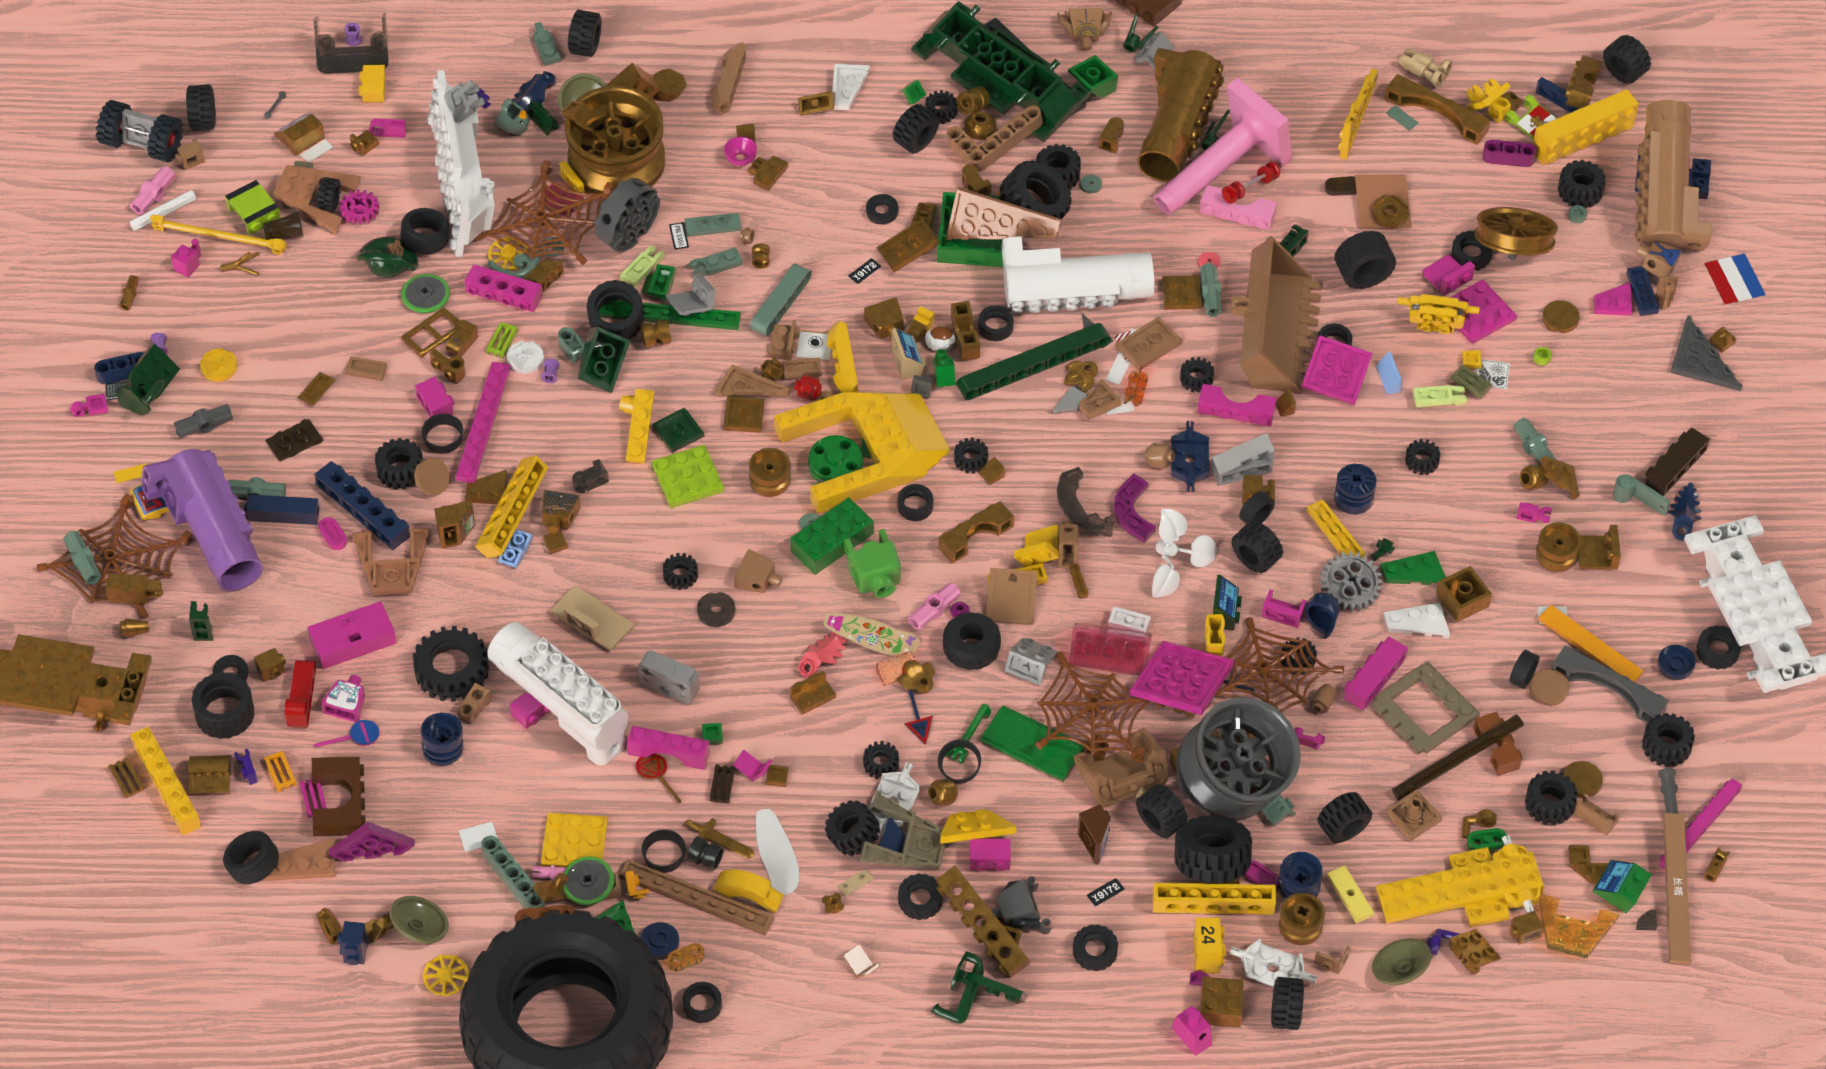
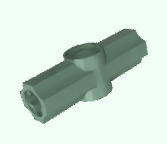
(1210, 289)
(1532, 441)
(257, 486)
(82, 557)

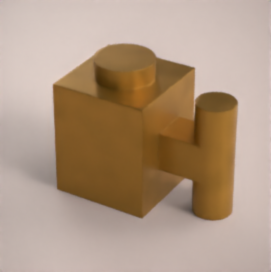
(1253, 484)

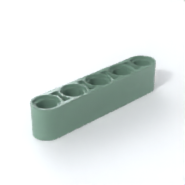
(780, 299)
(509, 868)

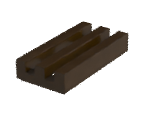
(724, 770)

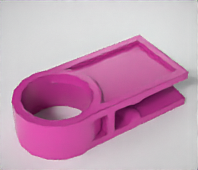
(389, 128)

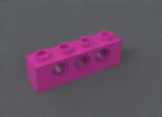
(503, 288)

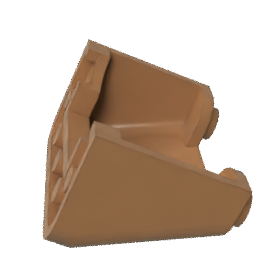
(1119, 775)

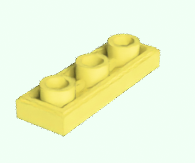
(1345, 886)

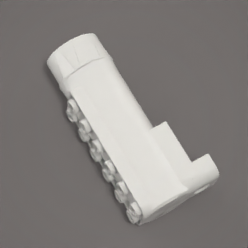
(1046, 281)
(577, 700)

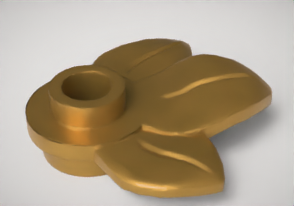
(1078, 374)
(915, 674)

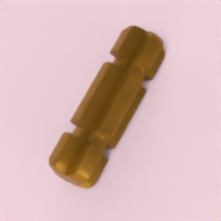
(1078, 581)

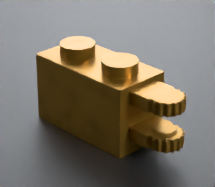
(132, 588)

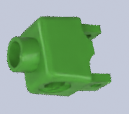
(874, 566)

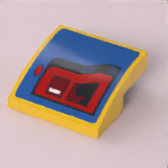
(148, 508)

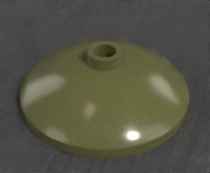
(576, 87)
(419, 919)
(1401, 961)

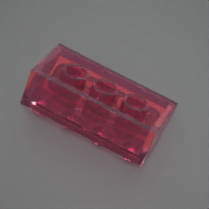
(1109, 648)

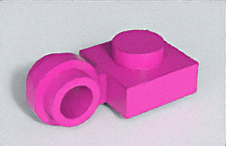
(94, 404)

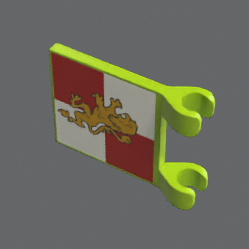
(1533, 118)

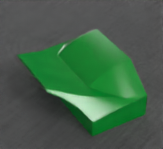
(660, 282)

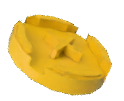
(218, 365)

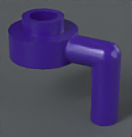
(1434, 941)

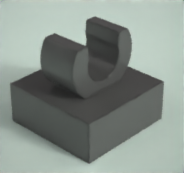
(922, 385)

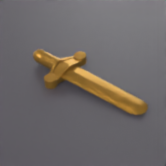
(707, 832)

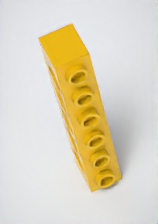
(511, 506)
(165, 780)
(1214, 898)

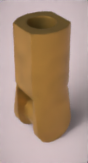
(1716, 865)

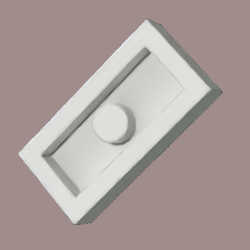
(1128, 620)

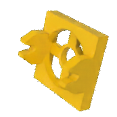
(1480, 99)

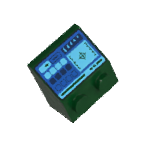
(1227, 601)

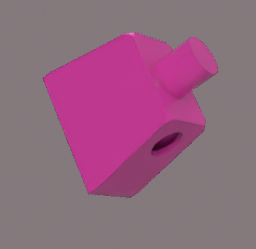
(1190, 1027)

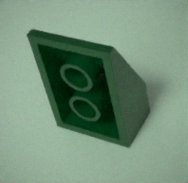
(602, 358)

